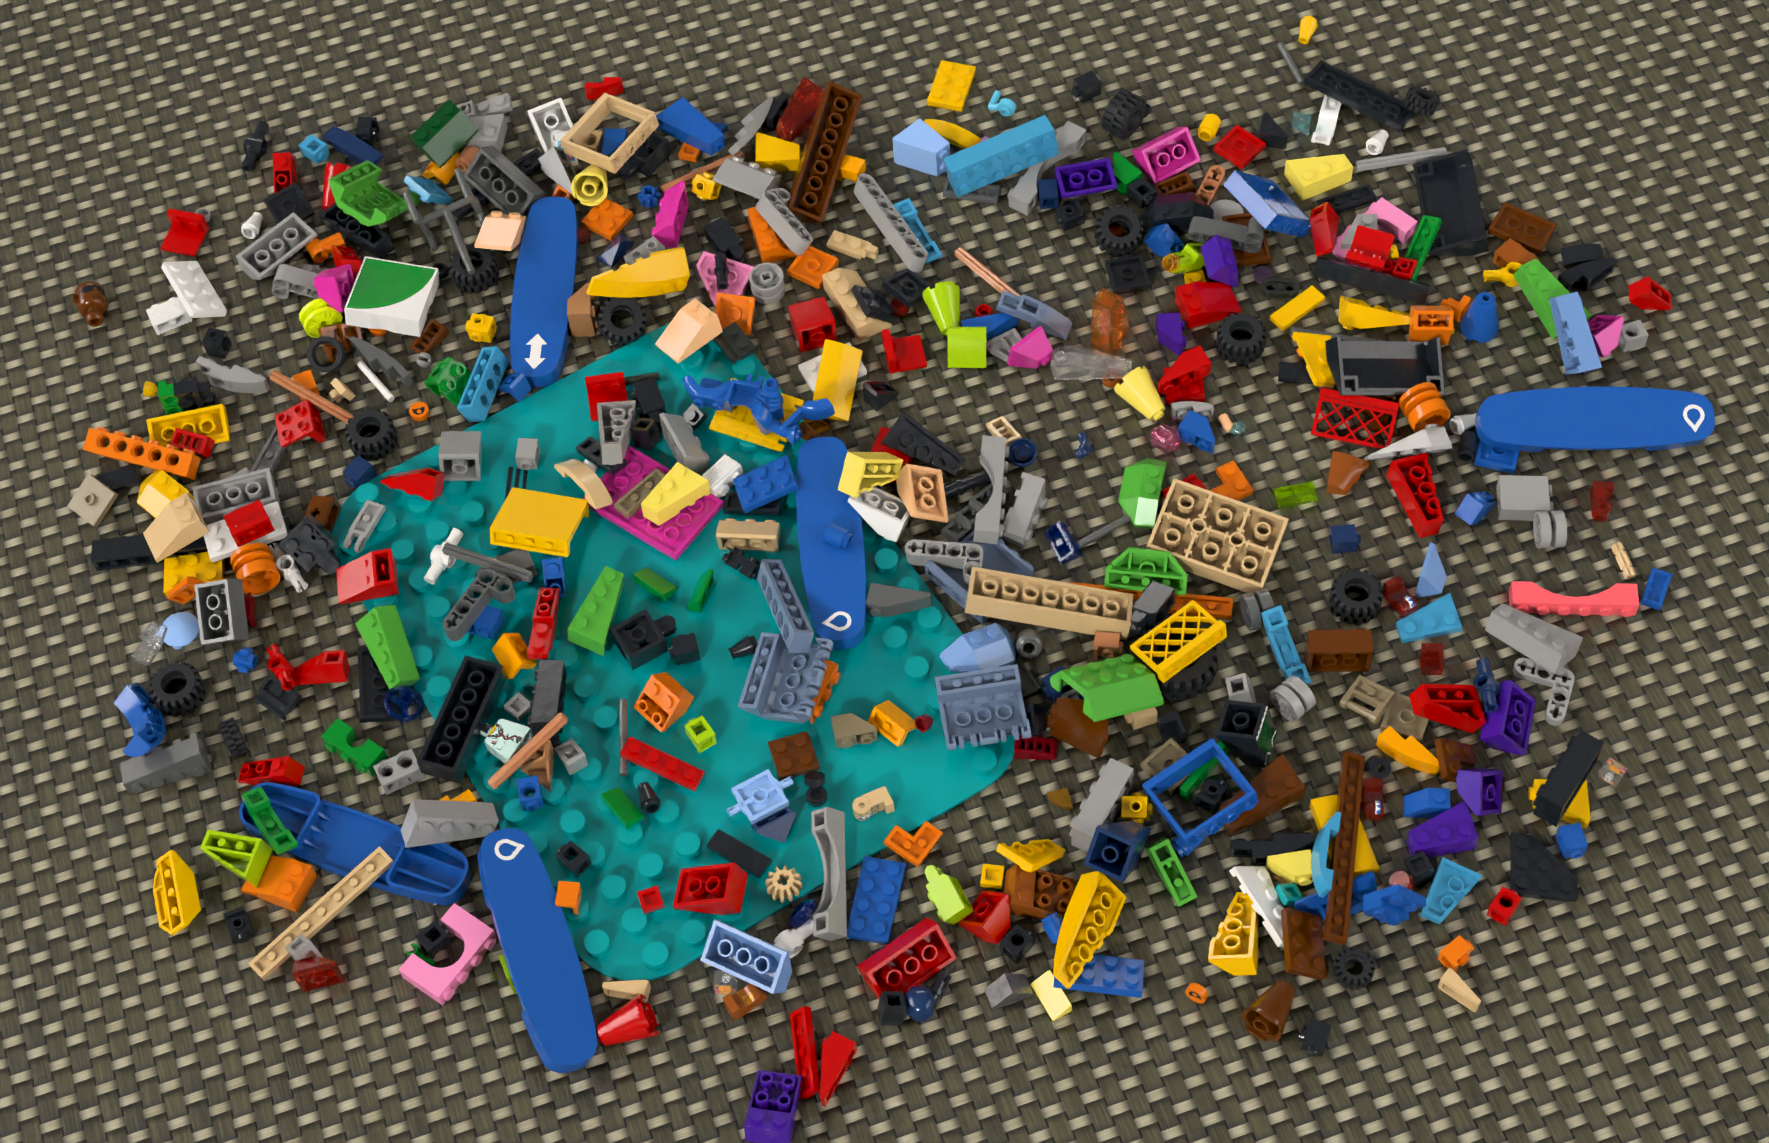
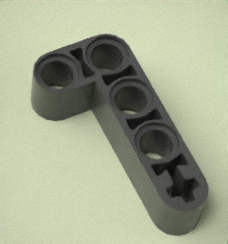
(1242, 237)
(456, 623)

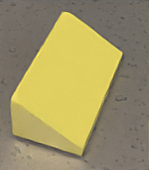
(1052, 998)

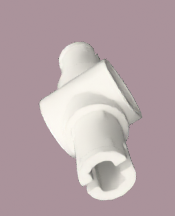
(439, 559)
(290, 574)
(793, 940)

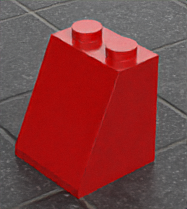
(812, 323)

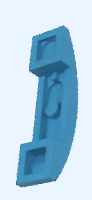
(909, 214)
(1282, 644)
(1321, 875)

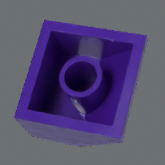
(1220, 260)
(1481, 789)

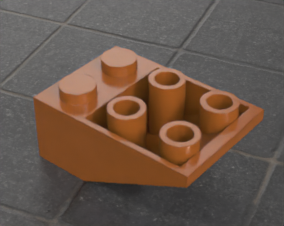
(1037, 892)

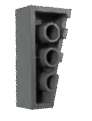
(166, 765)

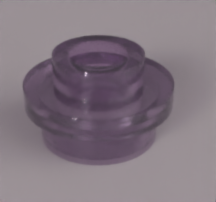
(1262, 273)

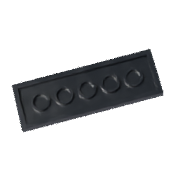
(1359, 95)

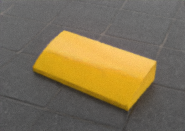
(838, 377)
(207, 421)
(1322, 810)

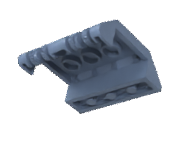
(783, 682)
(982, 707)

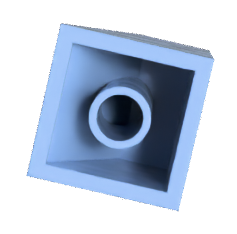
(921, 149)

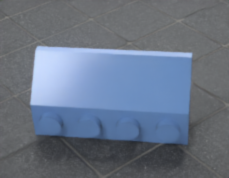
(747, 958)

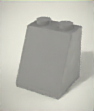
(460, 455)

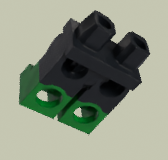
(185, 395)

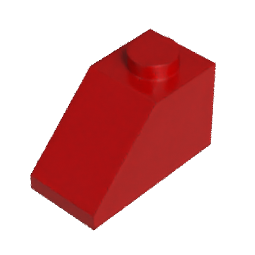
(1649, 295)

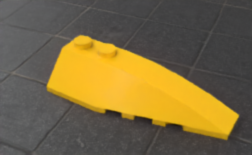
(657, 275)
(1086, 924)

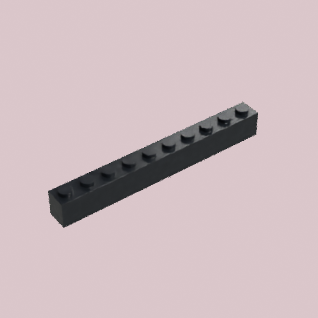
(135, 551)

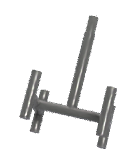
(446, 212)

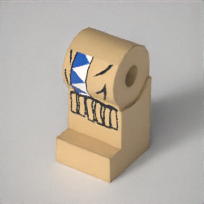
(872, 803)

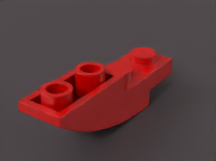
(544, 623)

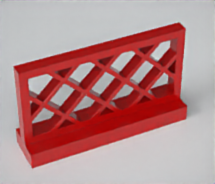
(1359, 402)

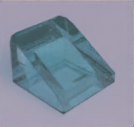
(1301, 122)

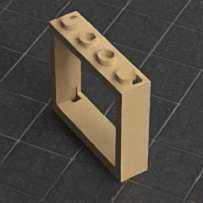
(593, 117)

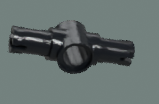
(255, 146)

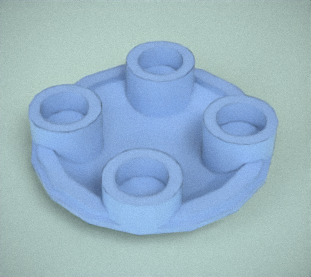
(181, 630)

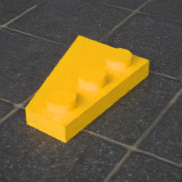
(1313, 350)
(1032, 855)

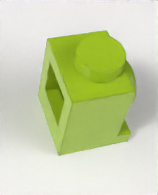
(700, 733)

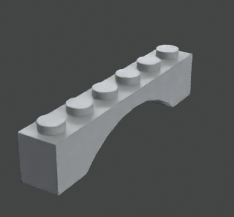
(1024, 195)
(988, 519)
(829, 833)

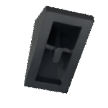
(1272, 133)
(878, 394)

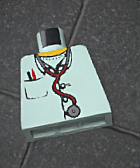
(505, 738)

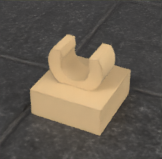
(340, 391)

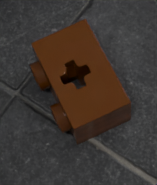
(325, 510)

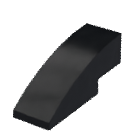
(1587, 274)

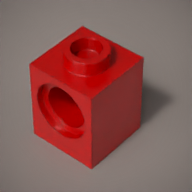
(1501, 913)

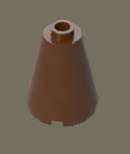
(1269, 1012)

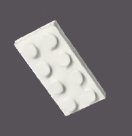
(194, 289)
(222, 545)

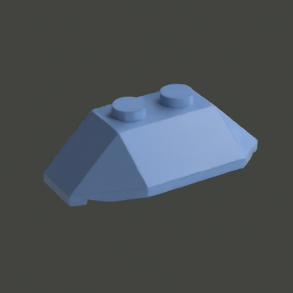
(980, 650)

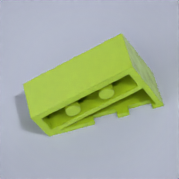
(238, 854)

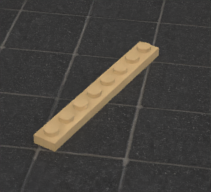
(322, 911)

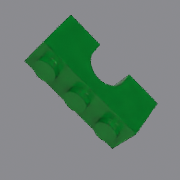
(339, 739)

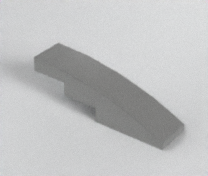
(752, 123)

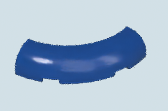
(144, 719)

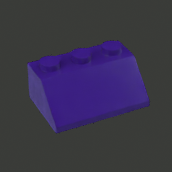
(1085, 178)
(1511, 724)

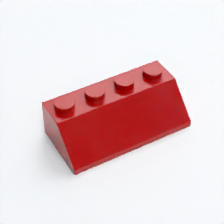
(908, 959)

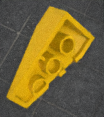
(1358, 314)
(1237, 939)

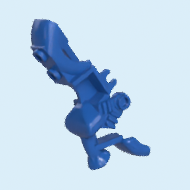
(763, 401)

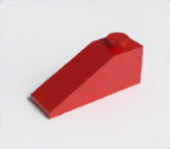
(345, 255)
(836, 1058)

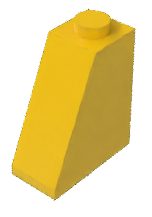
(777, 153)
(1577, 811)

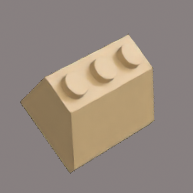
(748, 535)

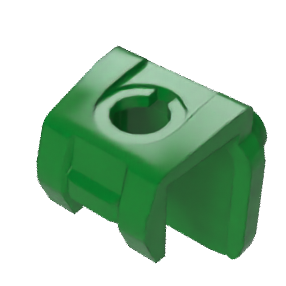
(449, 380)

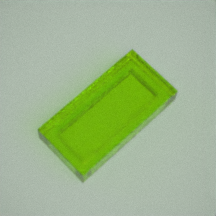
(1295, 495)

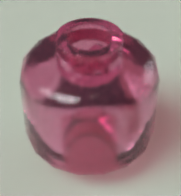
(1165, 438)

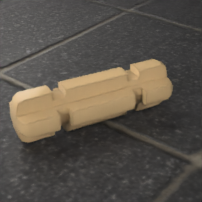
(1623, 561)

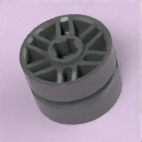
(1253, 605)

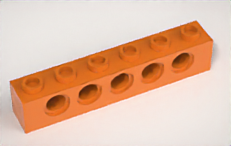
(186, 466)

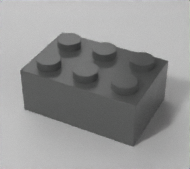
(221, 611)

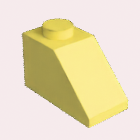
(1292, 866)

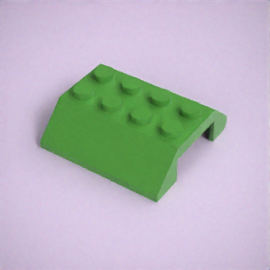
(365, 198)
(1112, 686)

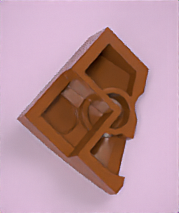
(342, 333)
(1344, 472)

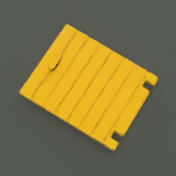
(742, 425)

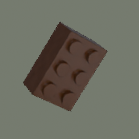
(1338, 650)

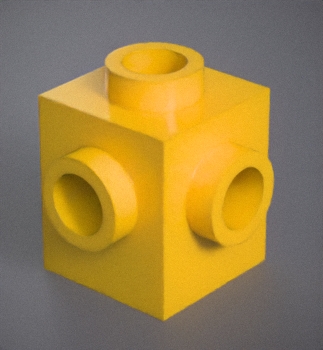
(705, 187)
(481, 328)
(1131, 803)

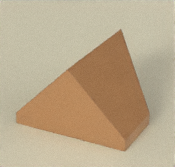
(541, 764)

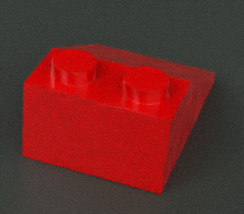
(1205, 303)
(711, 889)

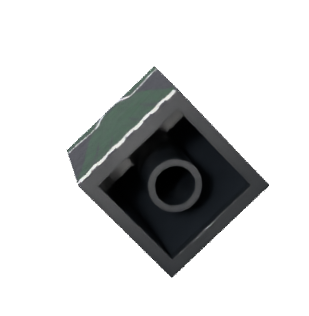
(1247, 731)

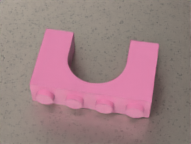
(1389, 220)
(442, 982)

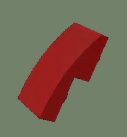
(610, 85)
(1402, 267)

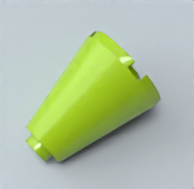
(944, 304)

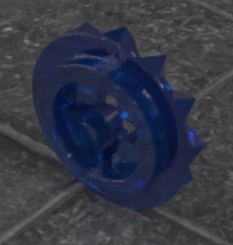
(802, 912)

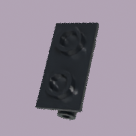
(736, 557)

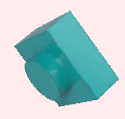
(1288, 893)

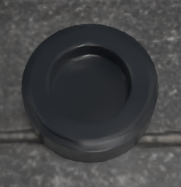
(814, 779)
(816, 796)

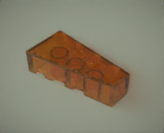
(1108, 322)

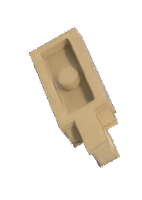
(851, 246)

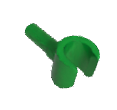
(417, 952)

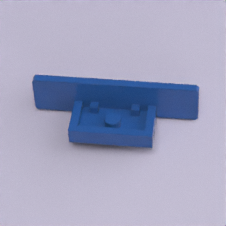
(1362, 885)

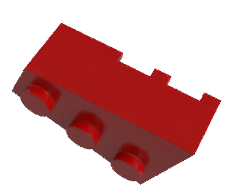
(1449, 705)

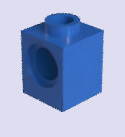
(527, 786)
(1571, 841)

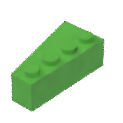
(1538, 287)
(597, 613)
(389, 646)

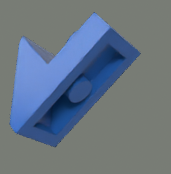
(516, 385)

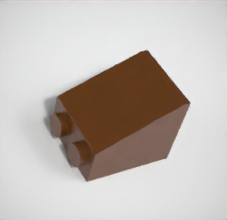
(1075, 728)

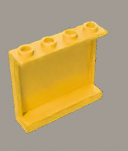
(538, 521)

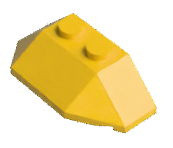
(158, 491)
(175, 893)

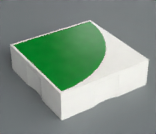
(391, 296)

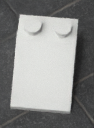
(549, 119)
(882, 512)

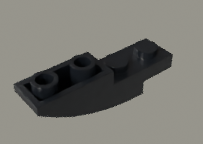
(1282, 843)

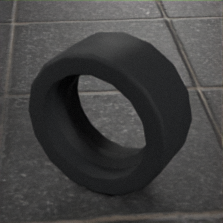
(311, 354)

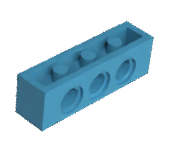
(483, 384)

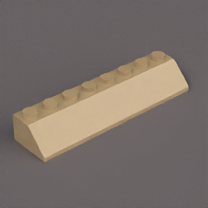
(1048, 603)

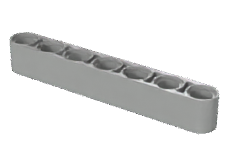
(890, 223)

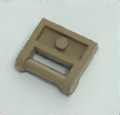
(1371, 694)

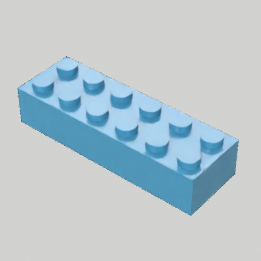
(1001, 156)

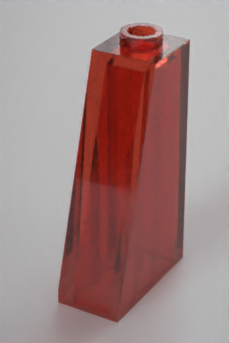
(799, 111)

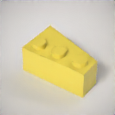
(1317, 174)
(867, 470)
(673, 493)

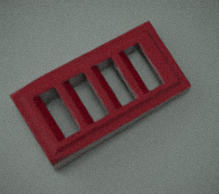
(1035, 754)

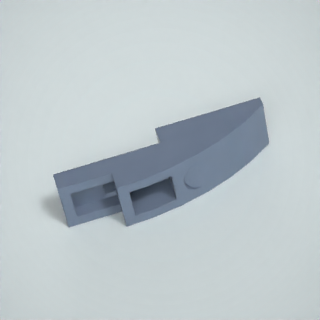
(1035, 313)

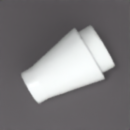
(1377, 142)
(252, 226)
(1462, 423)

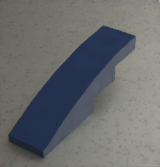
(350, 145)

